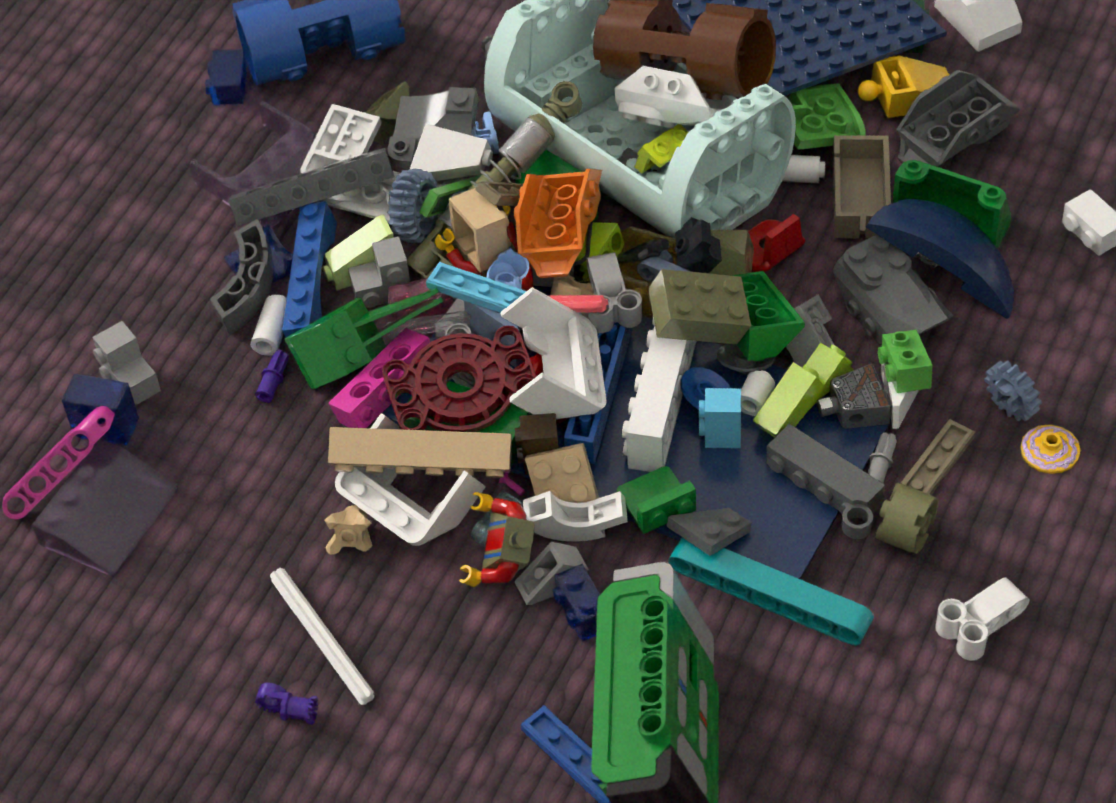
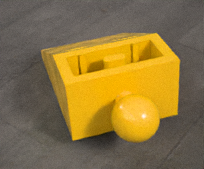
(899, 82)

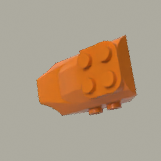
(555, 219)

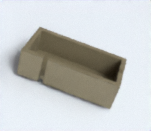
(859, 182)

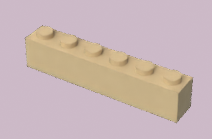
(419, 450)

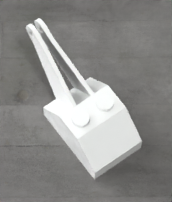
(982, 21)

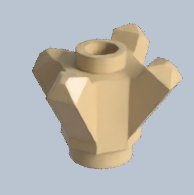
(349, 529)

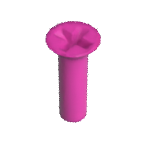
(510, 483)

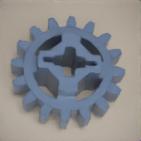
(1012, 390)

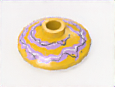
(1048, 457)

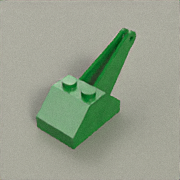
(348, 338)

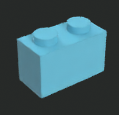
(721, 418)

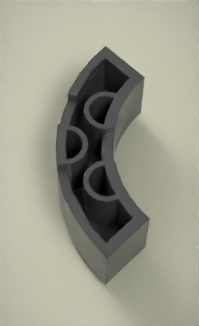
(250, 287)

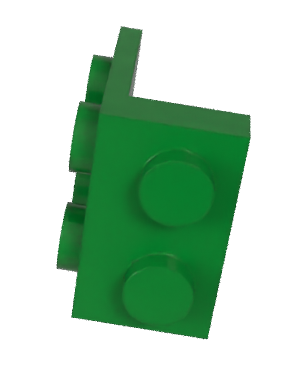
(656, 497)

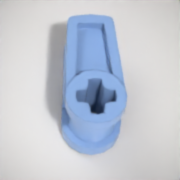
(488, 132)

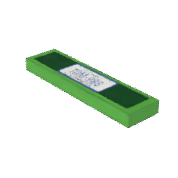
(438, 198)

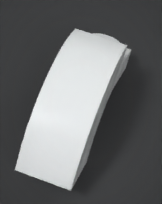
(575, 521)

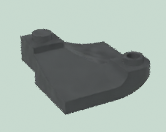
(449, 110)

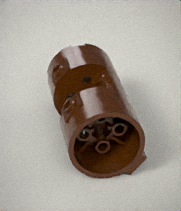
(724, 52)

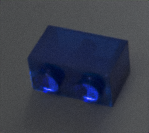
(227, 77)

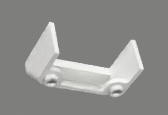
(570, 358)
(398, 512)

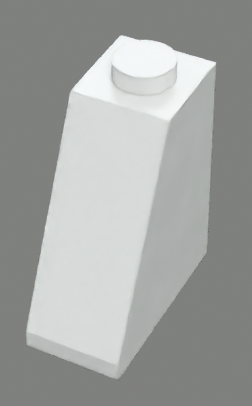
(450, 153)

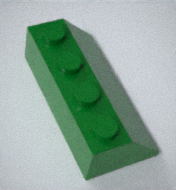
(771, 318)

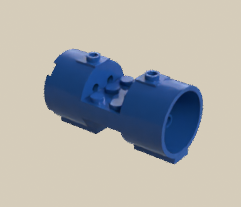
(280, 37)

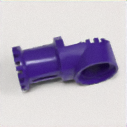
(278, 700)

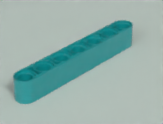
(774, 591)

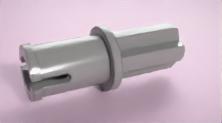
(882, 458)

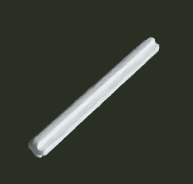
(322, 636)

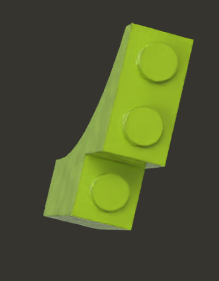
(801, 389)

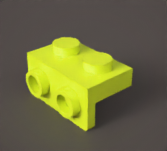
(661, 149)

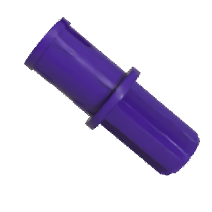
(272, 376)

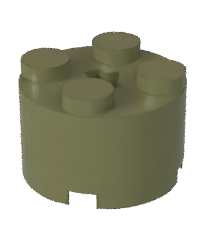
(907, 518)

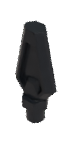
(643, 251)

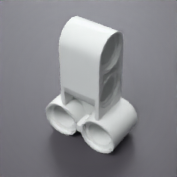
(979, 617)

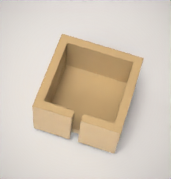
(478, 228)

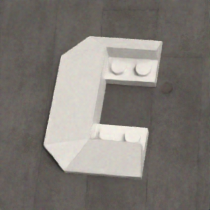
(344, 136)

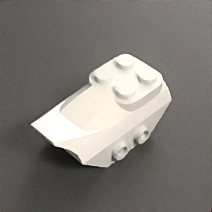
(665, 98)

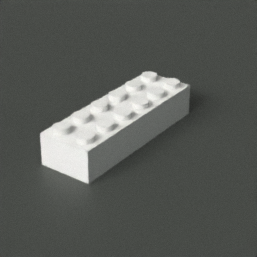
(656, 402)

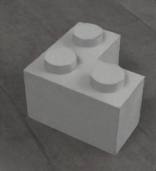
(372, 279)
(122, 361)

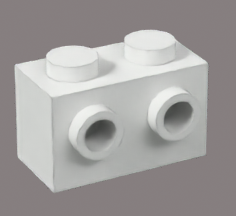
(1091, 221)

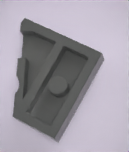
(711, 528)

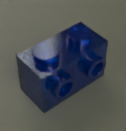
(579, 599)

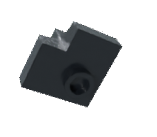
(696, 247)

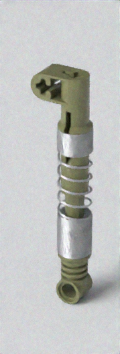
(518, 154)

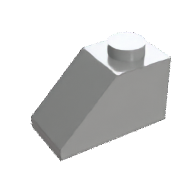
(539, 577)

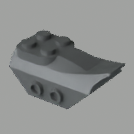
(952, 117)
(886, 291)

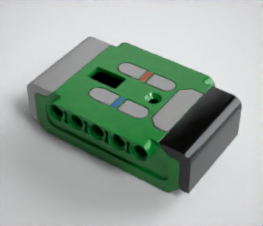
(654, 692)

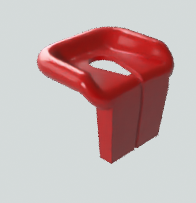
(780, 241)

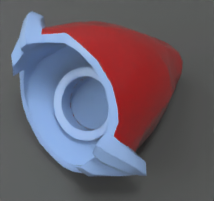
(512, 270)

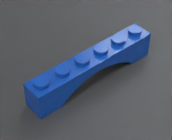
(313, 237)

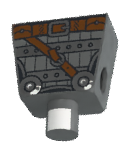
(857, 399)

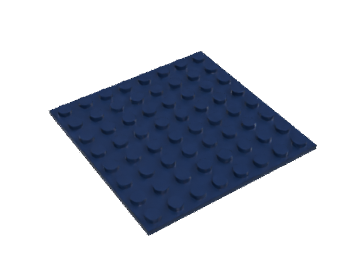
(830, 36)

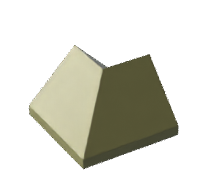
(387, 109)
(735, 252)

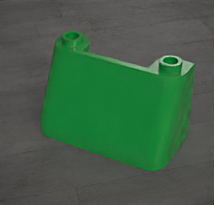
(974, 199)

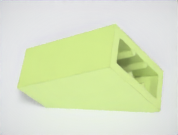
(355, 251)

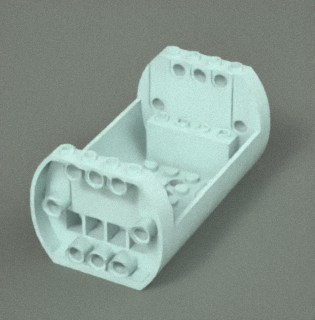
(717, 175)

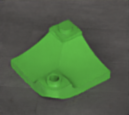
(822, 114)

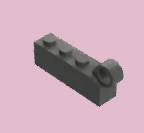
(827, 477)

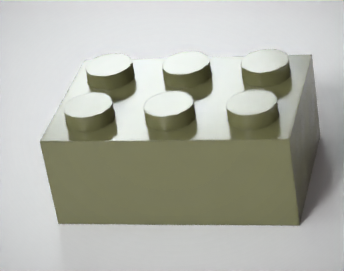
(699, 306)

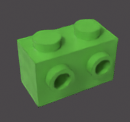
(905, 361)

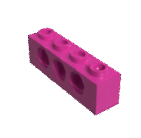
(366, 394)

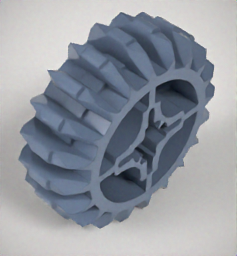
(405, 202)

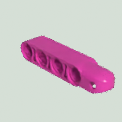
(87, 427)

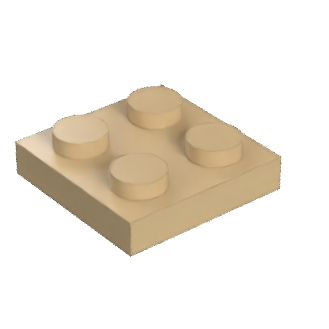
(564, 473)

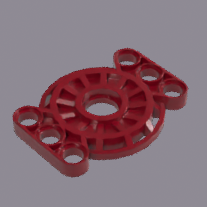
(453, 354)

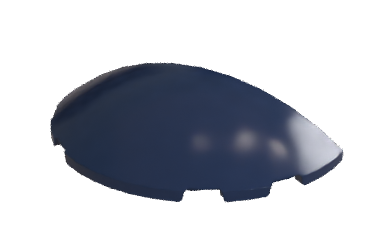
(951, 243)

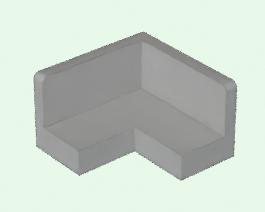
(804, 344)

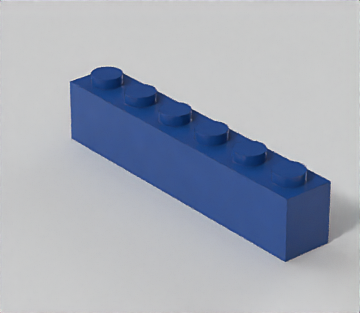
(590, 428)

